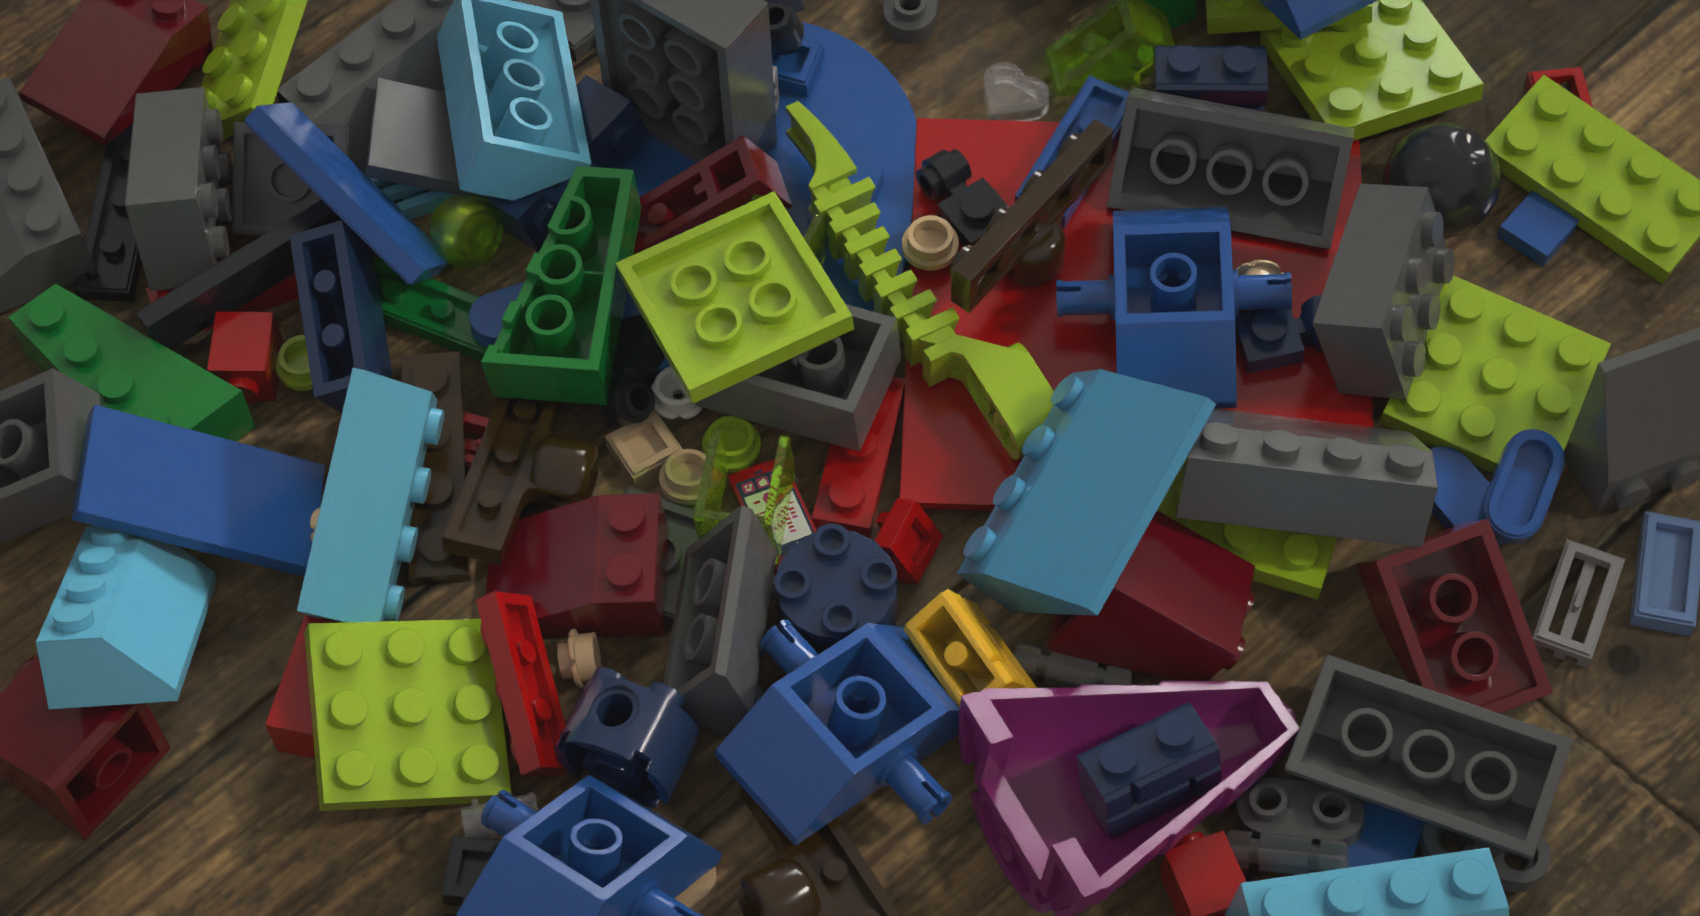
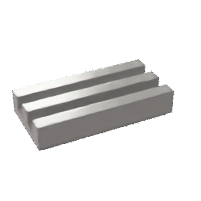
(1563, 643)

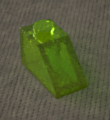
(1110, 46)

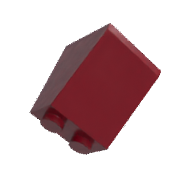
(1170, 611)
(74, 759)

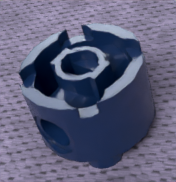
(835, 586)
(629, 736)

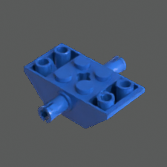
(1176, 299)
(841, 729)
(586, 857)

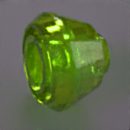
(466, 230)

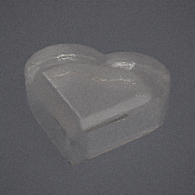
(1013, 95)

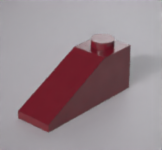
(707, 191)

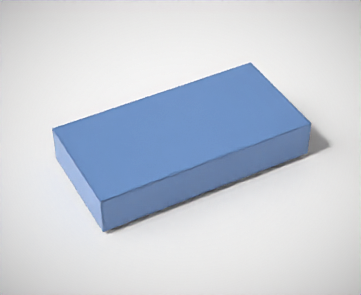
(1667, 574)

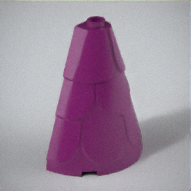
(1030, 783)

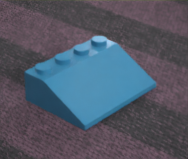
(1083, 493)

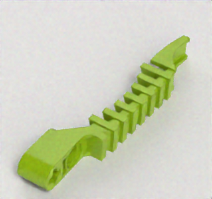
(998, 378)

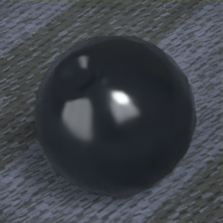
(1455, 168)

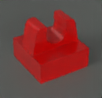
(908, 539)

